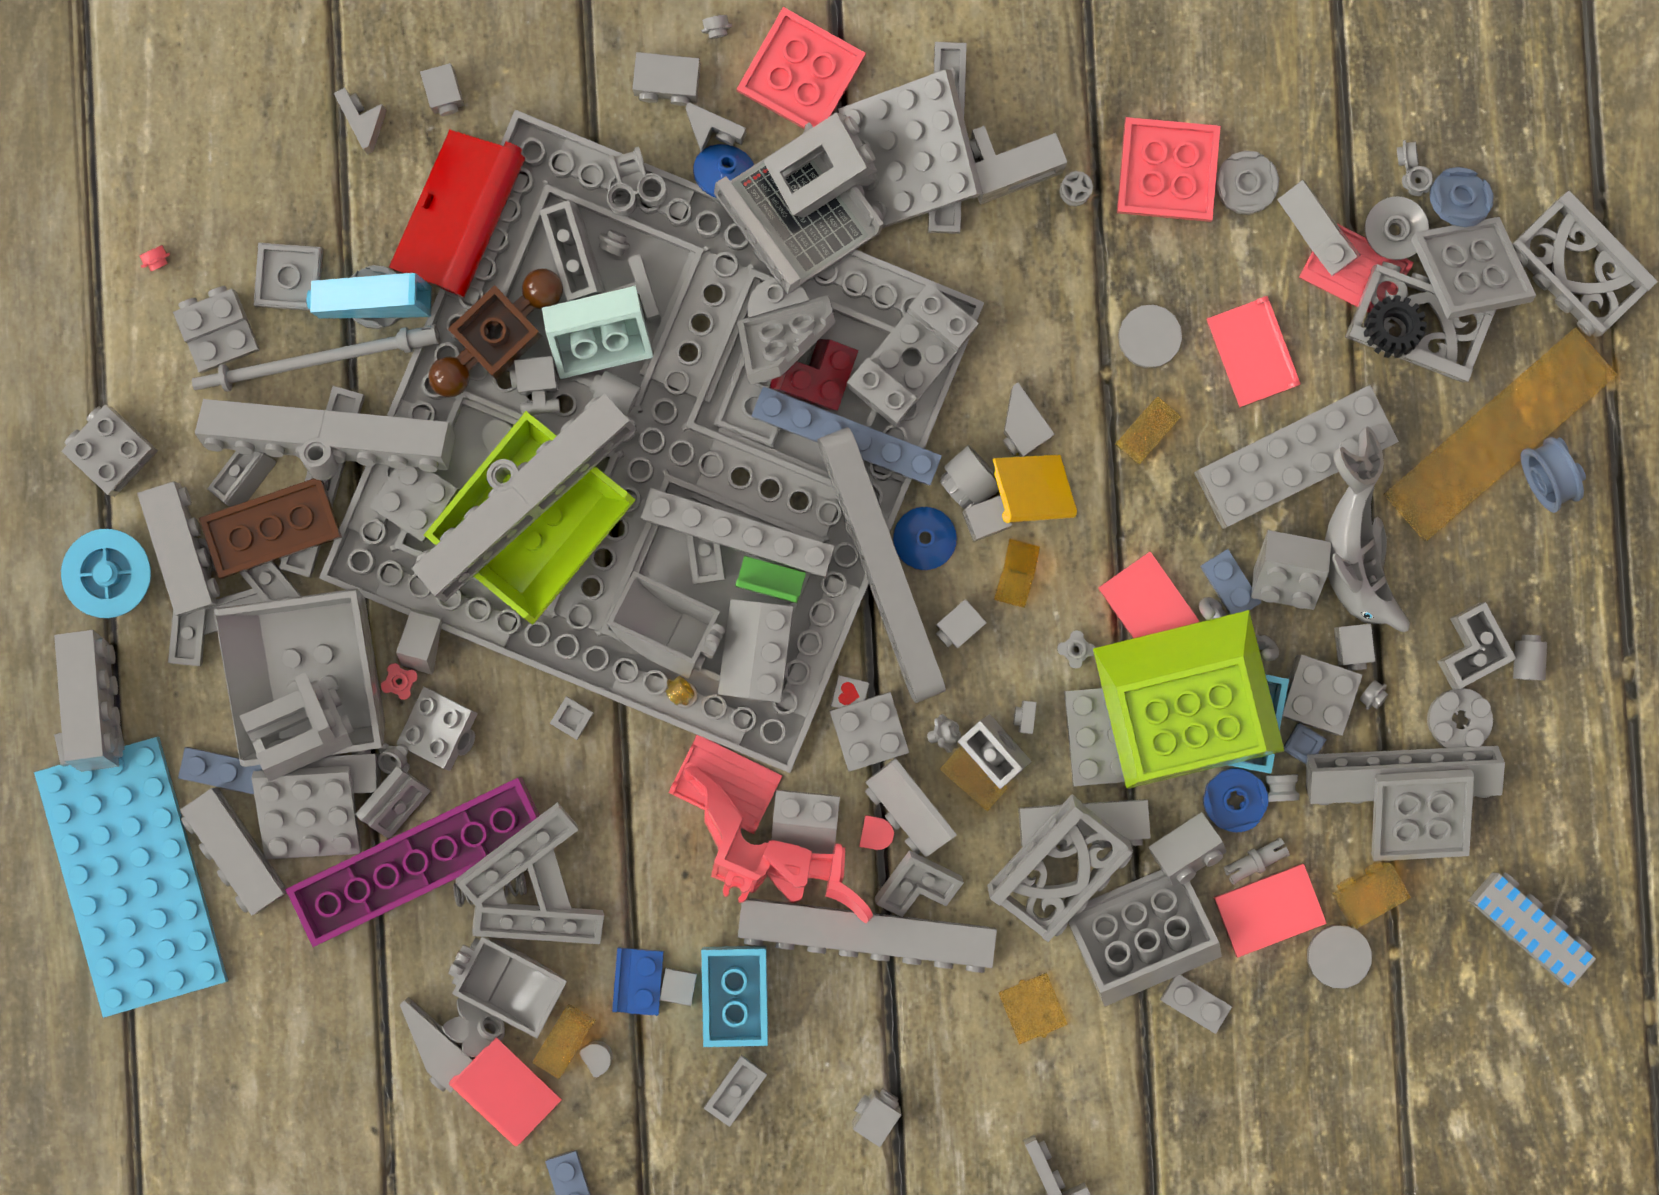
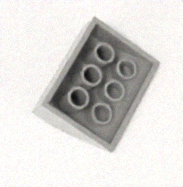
(1143, 936)

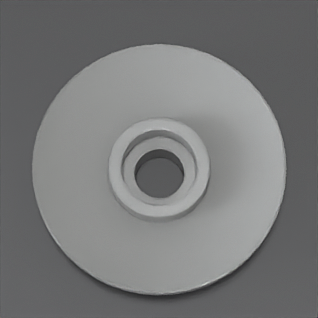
(1399, 212)

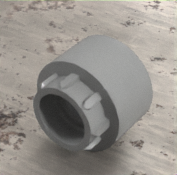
(969, 478)

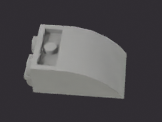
(665, 625)
(506, 984)

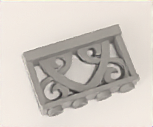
(1626, 267)
(1445, 359)
(1077, 893)

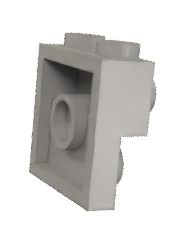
(216, 329)

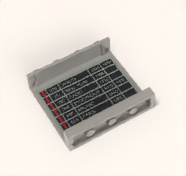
(793, 245)

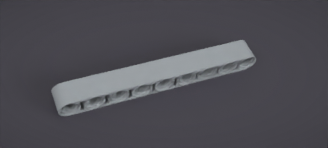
(881, 564)

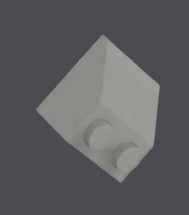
(806, 820)

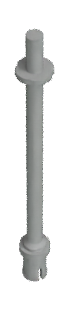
(404, 340)

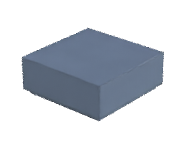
(1303, 742)

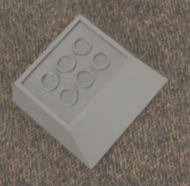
(313, 634)

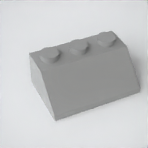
(755, 650)
(909, 808)

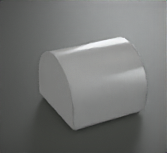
(597, 1057)

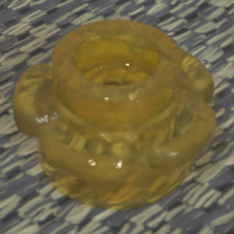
(679, 691)

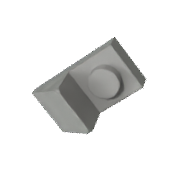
(706, 123)
(365, 125)

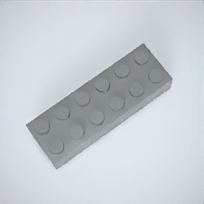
(1291, 457)

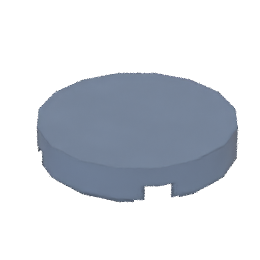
(1461, 197)

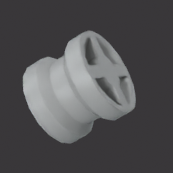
(1078, 183)
(1282, 787)

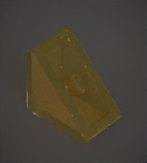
(1017, 573)

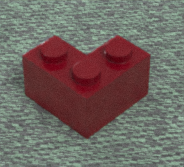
(824, 378)

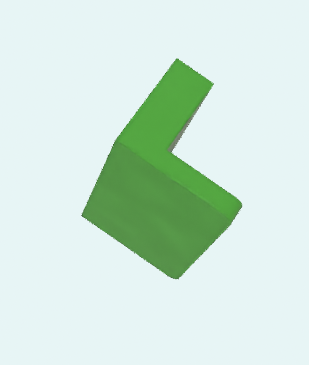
(770, 579)

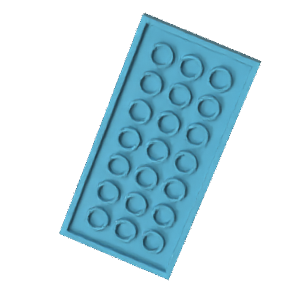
(131, 879)

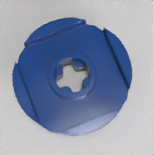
(1250, 810)

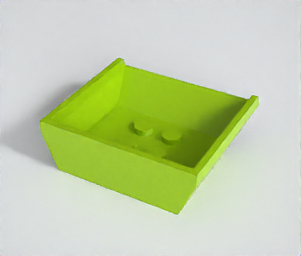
(556, 544)
(1188, 699)

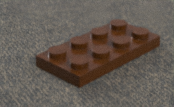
(270, 527)

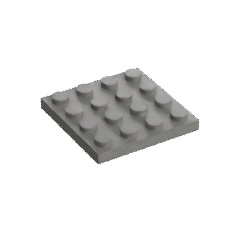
(917, 148)

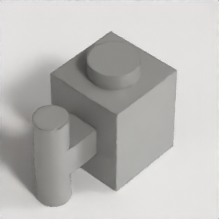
(537, 378)

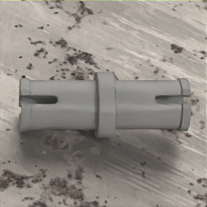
(1256, 861)

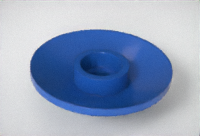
(709, 165)
(922, 555)

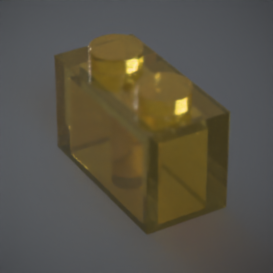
(1370, 894)
(563, 1041)

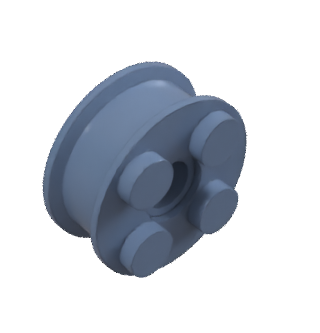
(1553, 474)

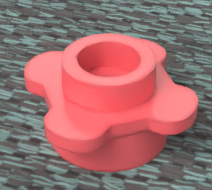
(404, 688)

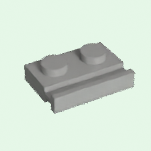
(393, 802)

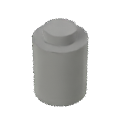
(618, 390)
(1530, 658)

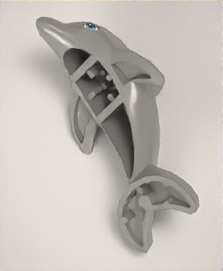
(1359, 546)

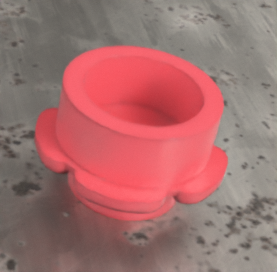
(154, 258)

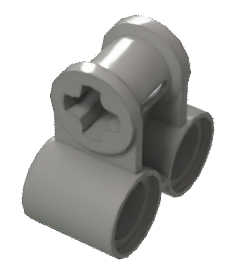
(632, 179)

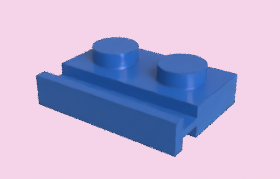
(638, 981)

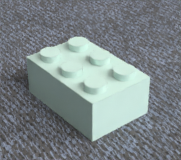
(597, 332)

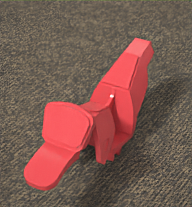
(748, 864)

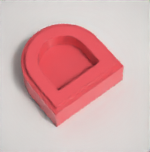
(876, 833)

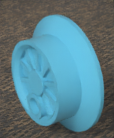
(106, 573)

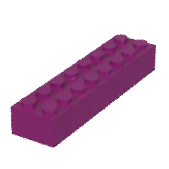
(410, 862)

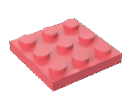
(800, 70)
(1168, 169)

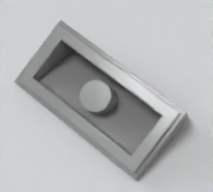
(241, 477)

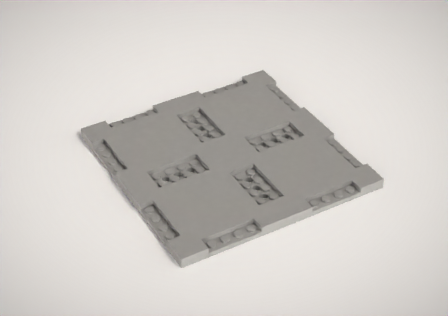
(674, 449)

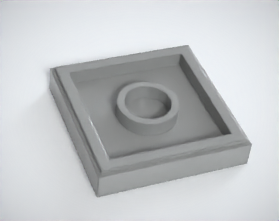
(286, 275)

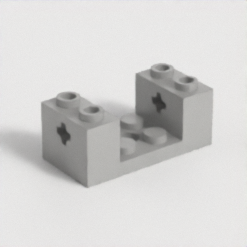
(932, 328)

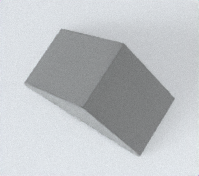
(420, 641)

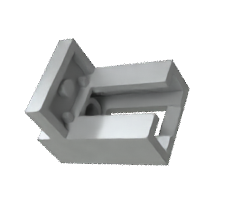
(848, 155)
(1014, 168)
(310, 702)

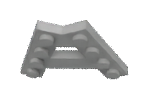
(190, 630)
(533, 850)

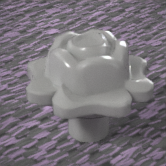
(945, 733)

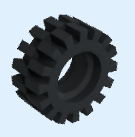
(1402, 311)

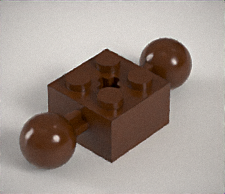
(451, 375)

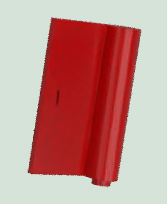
(458, 211)

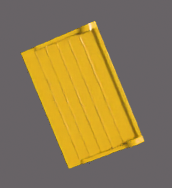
(1034, 488)

